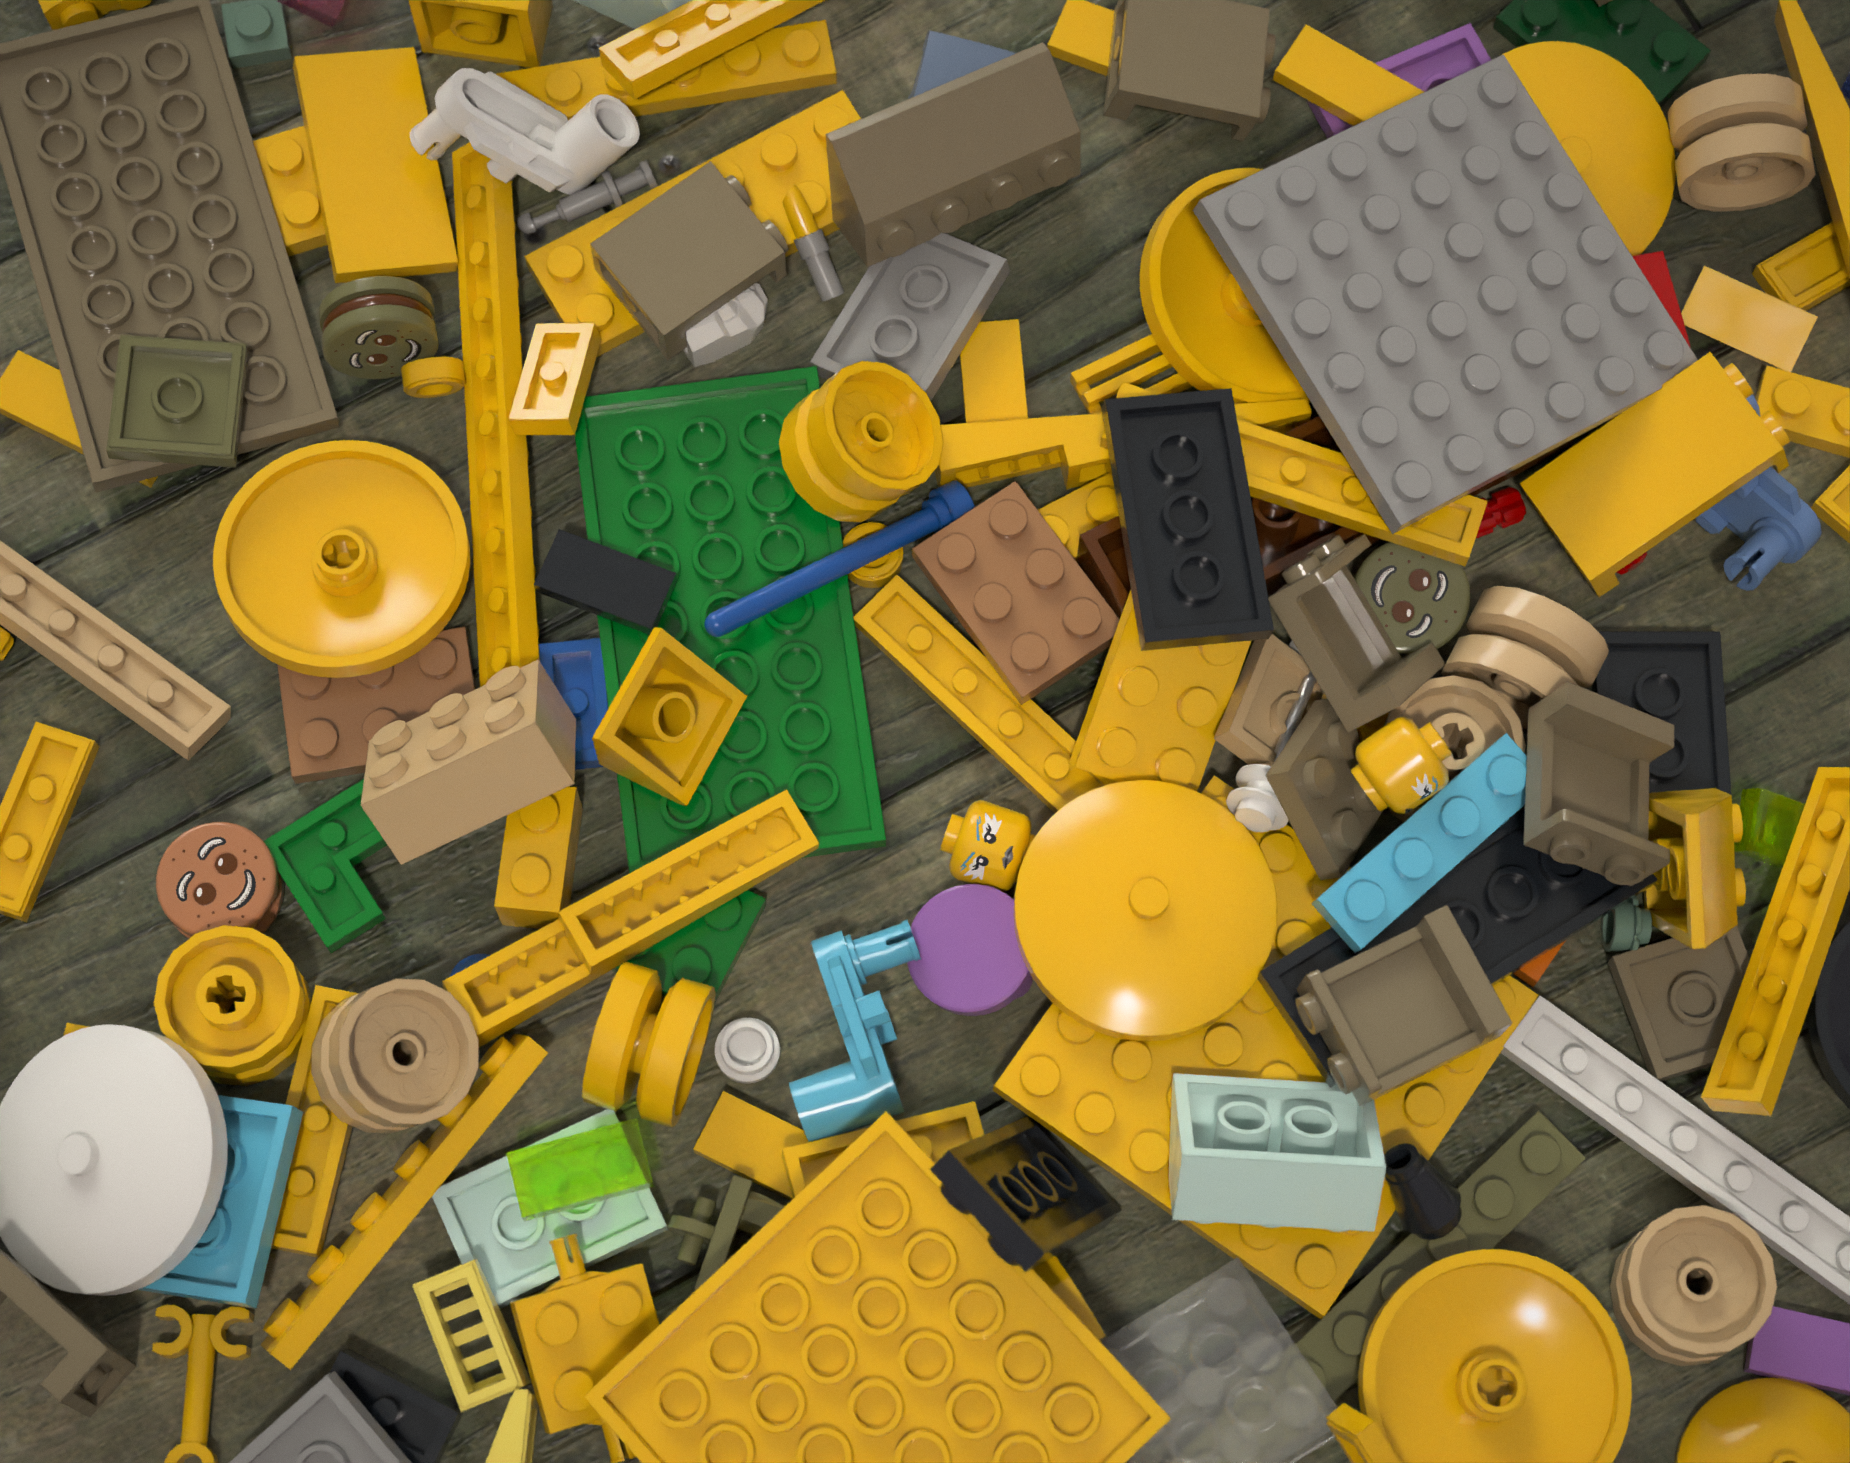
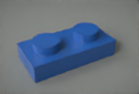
(580, 679)

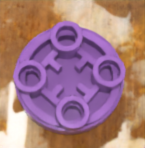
(969, 951)

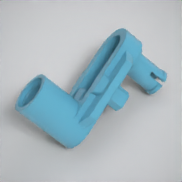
(864, 1087)

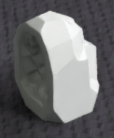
(728, 327)

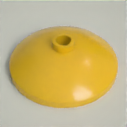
(1767, 1424)

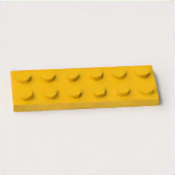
(766, 168)

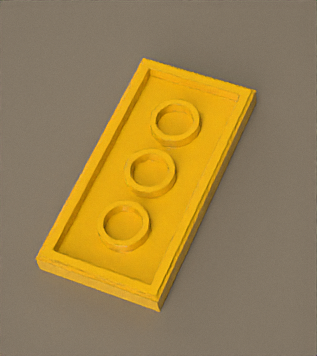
(374, 190)

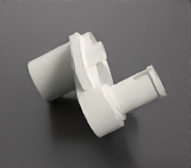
(525, 133)

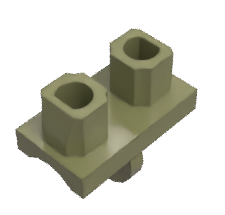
(741, 1212)

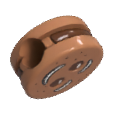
(218, 879)

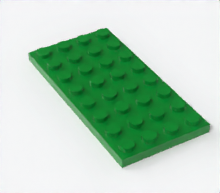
(702, 491)

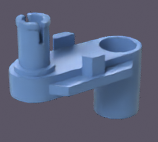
(1769, 521)

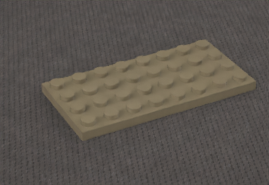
(152, 219)

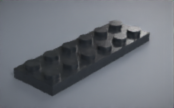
(1504, 899)

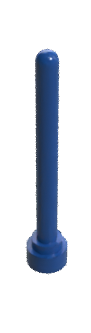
(937, 512)

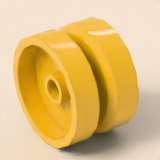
(861, 441)
(210, 976)
(648, 1043)

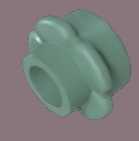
(1626, 927)

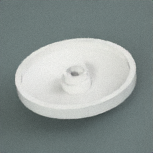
(109, 1160)

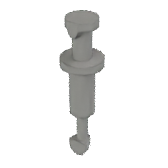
(592, 198)

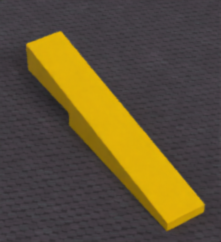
(1825, 112)
(1013, 448)
(630, 916)

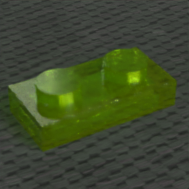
(580, 1169)

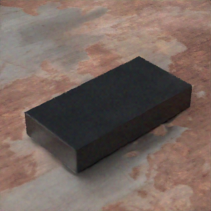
(605, 582)

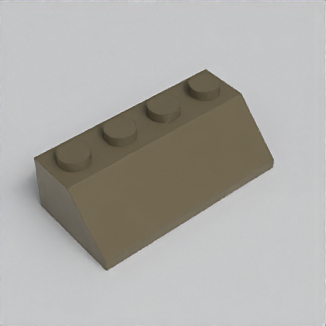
(952, 155)

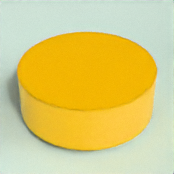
(433, 377)
(879, 571)

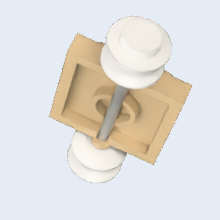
(1259, 721)

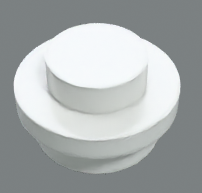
(747, 1050)

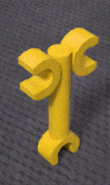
(199, 1337)

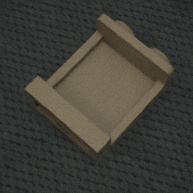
(1191, 60)
(688, 255)
(1345, 638)
(1593, 783)
(1402, 1008)
(92, 1365)

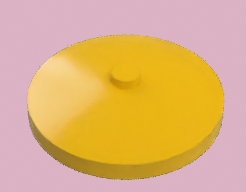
(1607, 130)
(1200, 309)
(341, 558)
(1144, 910)
(1496, 1365)

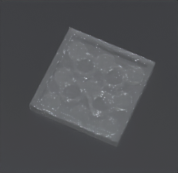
(1224, 1376)

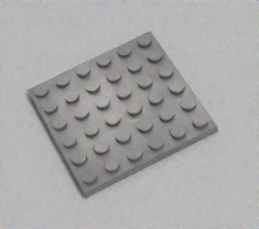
(1445, 291)

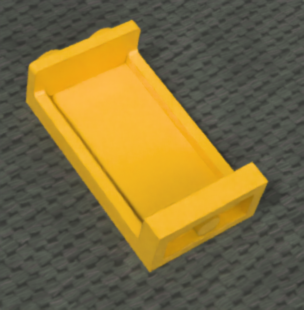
(1655, 469)

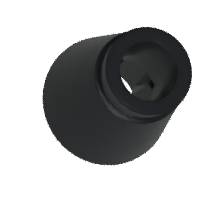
(1421, 1194)

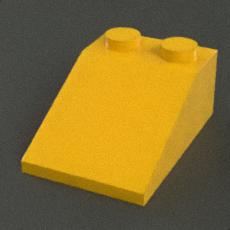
(1700, 886)

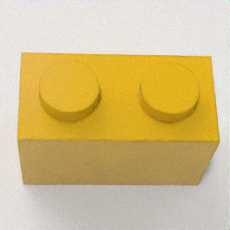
(539, 860)

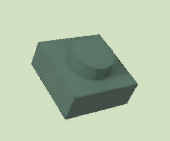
(256, 32)

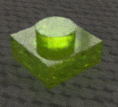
(1767, 825)

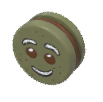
(377, 326)
(1414, 596)

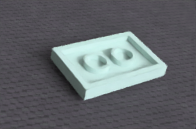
(516, 1253)

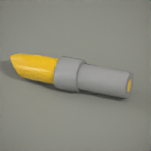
(811, 244)

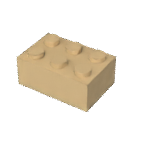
(469, 761)

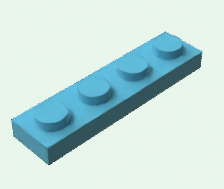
(1426, 845)

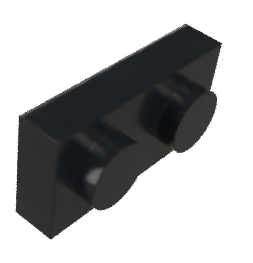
(407, 1412)

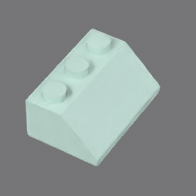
(1273, 1154)

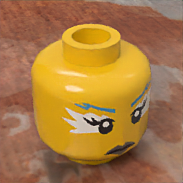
(1402, 765)
(987, 845)

